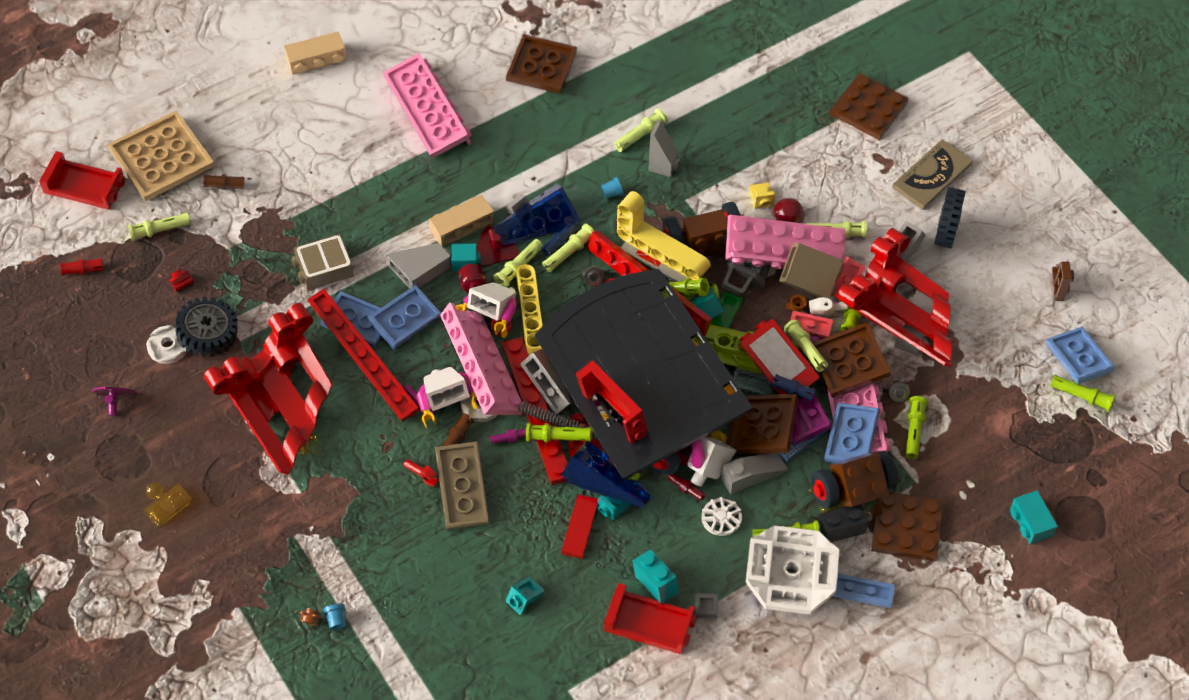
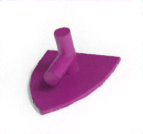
(111, 399)

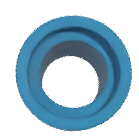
(612, 189)
(335, 616)

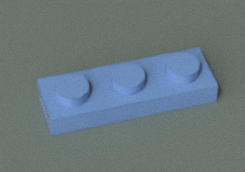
(864, 590)

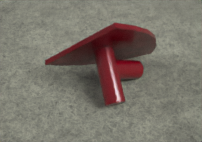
(492, 248)

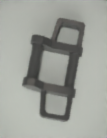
(753, 277)

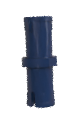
(559, 239)
(793, 387)

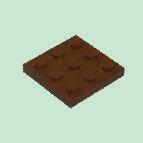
(541, 63)
(869, 106)
(852, 360)
(766, 427)
(907, 526)

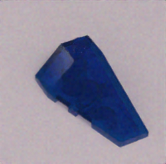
(541, 216)
(594, 472)

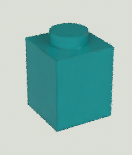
(464, 254)
(708, 304)

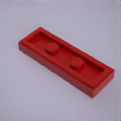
(580, 526)

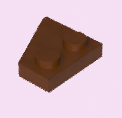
(1062, 277)

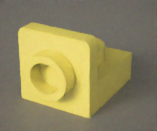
(762, 195)

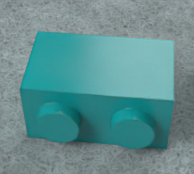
(1033, 517)
(655, 576)

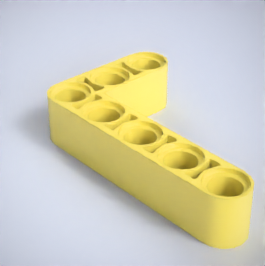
(656, 243)
(529, 303)

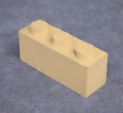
(315, 53)
(461, 220)

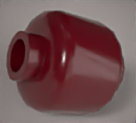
(471, 276)

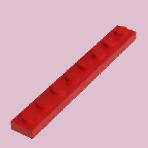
(625, 265)
(363, 355)
(551, 451)

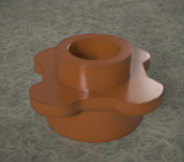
(797, 300)
(310, 617)

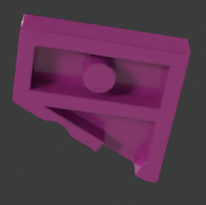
(809, 420)

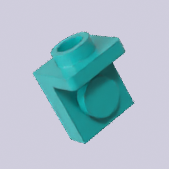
(611, 507)
(523, 594)

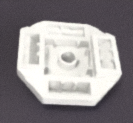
(794, 549)

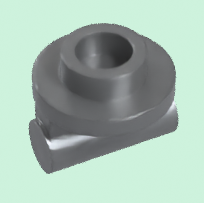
(593, 275)
(898, 391)

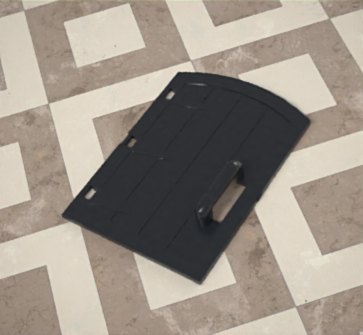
(651, 356)

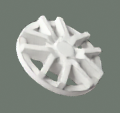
(721, 516)

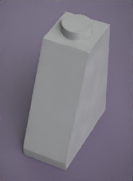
(420, 264)

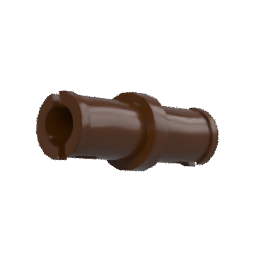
(223, 181)
(458, 432)

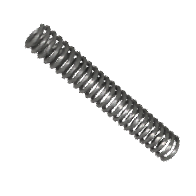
(550, 420)

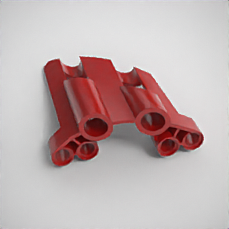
(877, 298)
(265, 386)

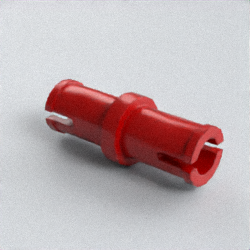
(81, 266)

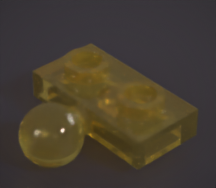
(167, 504)

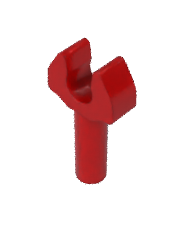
(426, 473)

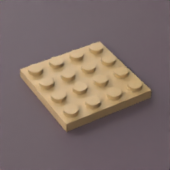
(160, 155)

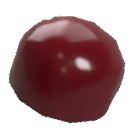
(789, 210)

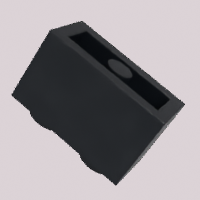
(843, 523)

